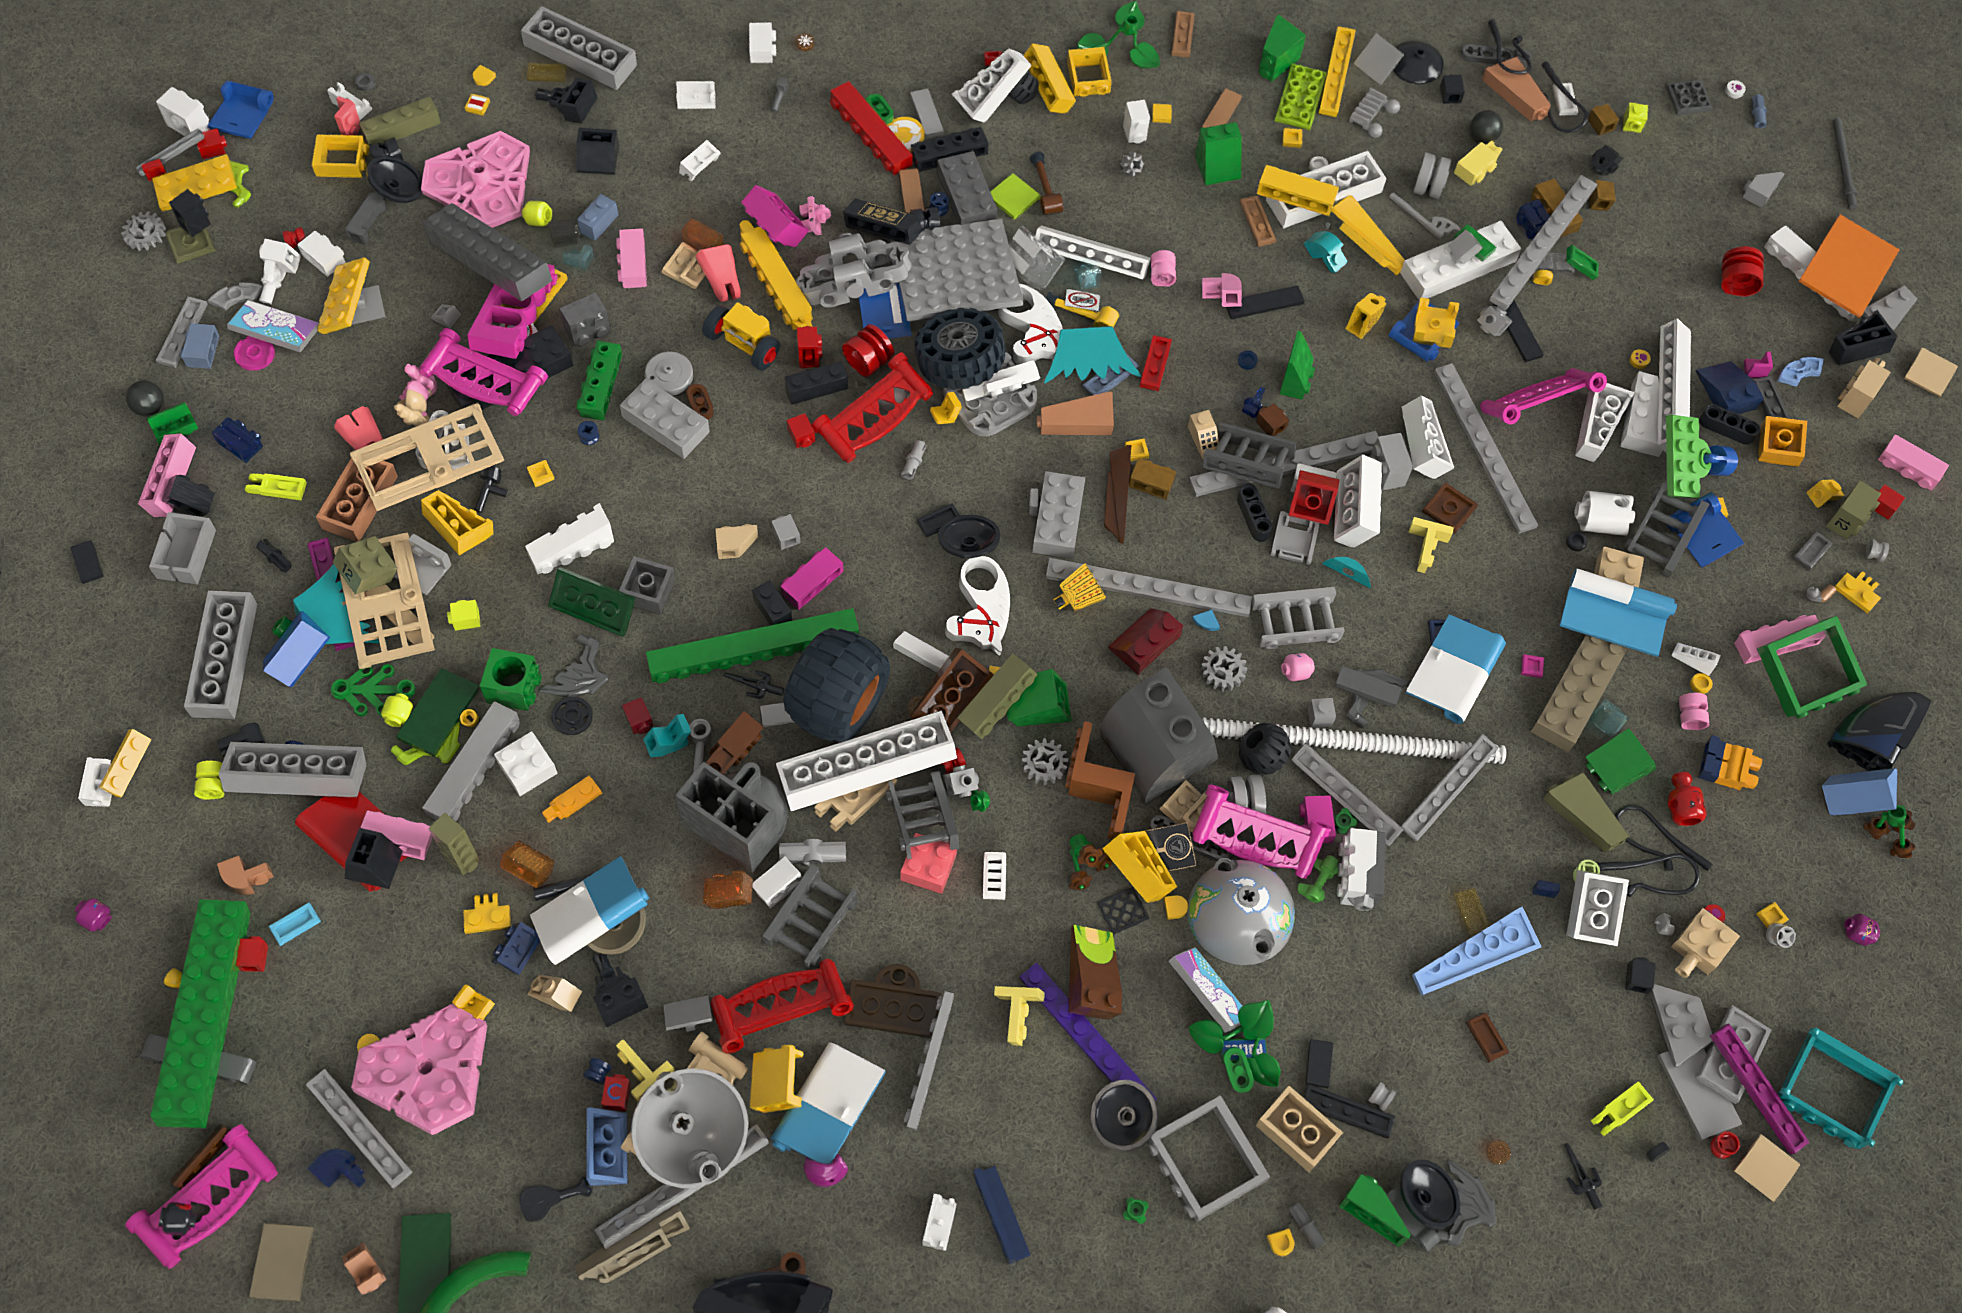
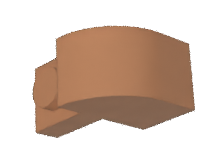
(240, 879)
(364, 1269)

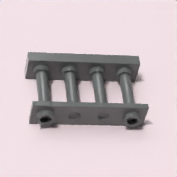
(1244, 468)
(1677, 546)
(943, 818)
(800, 898)

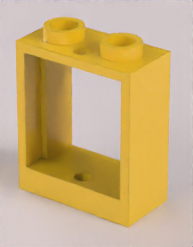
(1096, 56)
(339, 142)

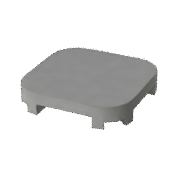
(992, 414)

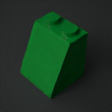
(1281, 49)
(1219, 153)
(1042, 702)
(1620, 762)

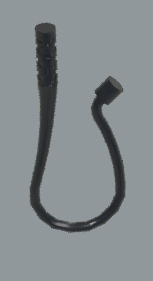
(1496, 35)
(1554, 78)
(1633, 864)
(1668, 865)

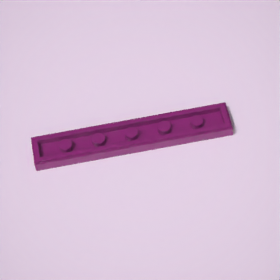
(322, 561)
(1759, 1089)

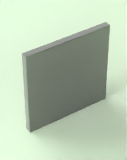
(1378, 59)
(369, 305)
(687, 1013)

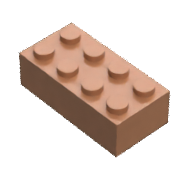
(349, 505)

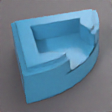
(1206, 620)

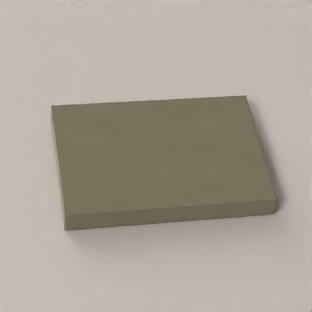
(281, 1262)

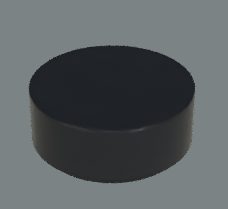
(1577, 541)
(1657, 1151)

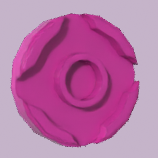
(260, 353)

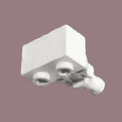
(278, 260)

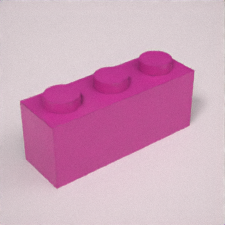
(811, 578)

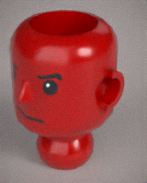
(1686, 801)

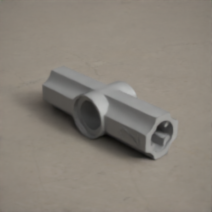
(813, 852)

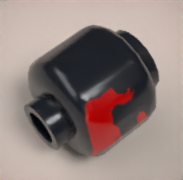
(177, 1218)

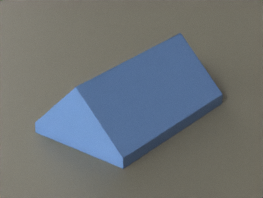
(1861, 792)
(604, 1138)

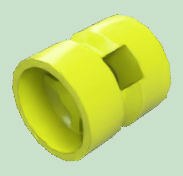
(208, 783)

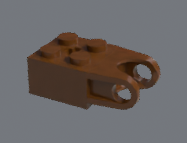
(735, 743)

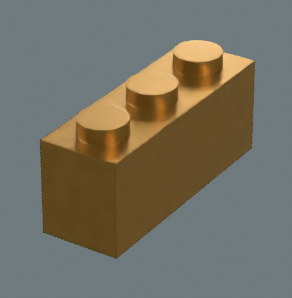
(1550, 196)

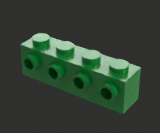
(600, 380)

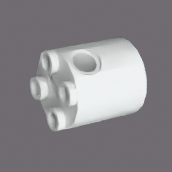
(1605, 513)

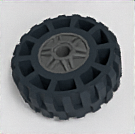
(960, 348)

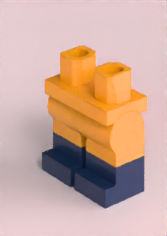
(1729, 764)

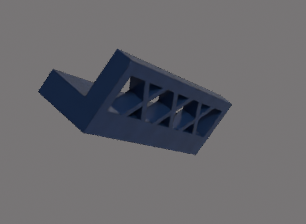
(1001, 1214)

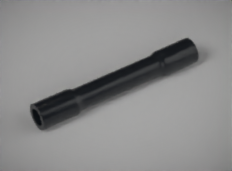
(553, 889)

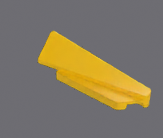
(1367, 235)

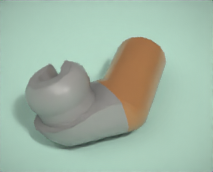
(1820, 596)

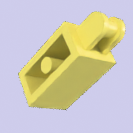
(1477, 163)

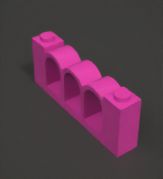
(502, 340)

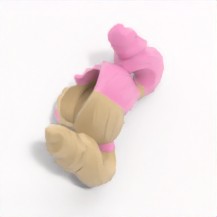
(414, 397)

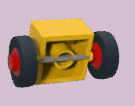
(745, 331)

